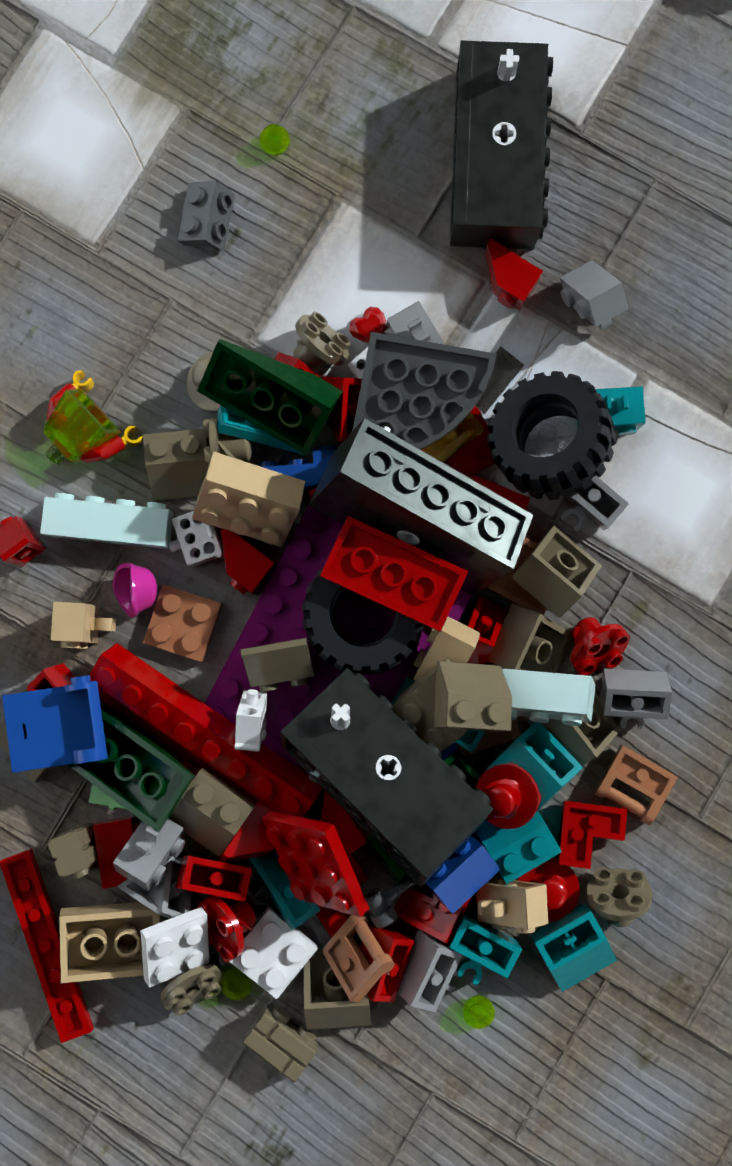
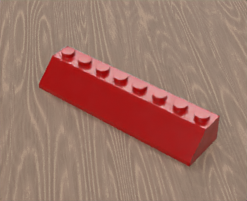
(198, 732)

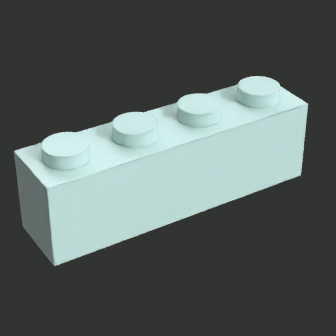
(107, 522)
(551, 696)

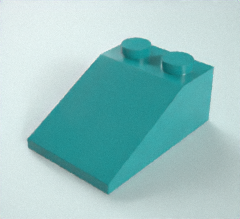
(520, 848)

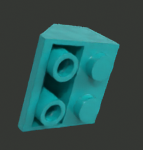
(544, 759)
(573, 947)

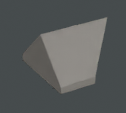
(165, 897)

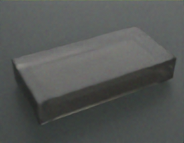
(504, 372)

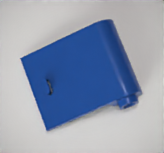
(55, 726)

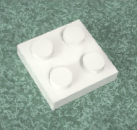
(175, 946)
(274, 953)

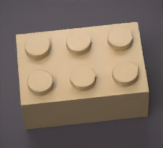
(248, 499)
(103, 941)

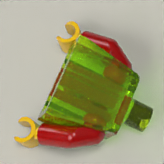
(80, 427)

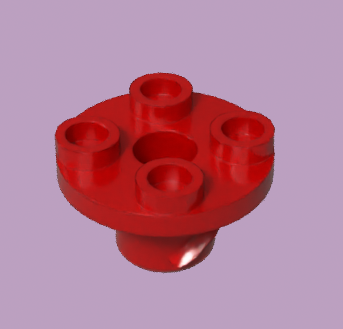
(597, 645)
(511, 794)
(561, 887)
(227, 925)

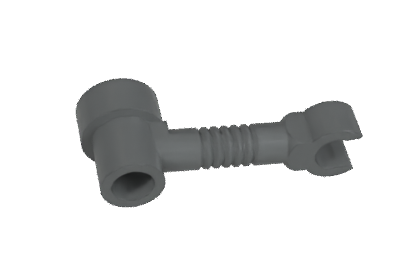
(380, 904)

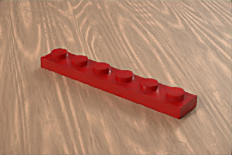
(43, 941)

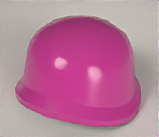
(134, 588)

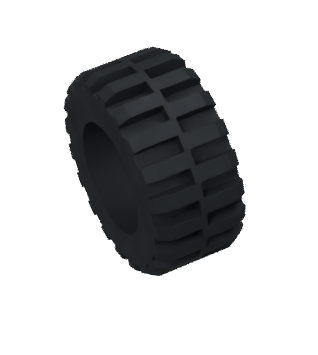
(528, 407)
(344, 653)

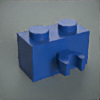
(462, 874)

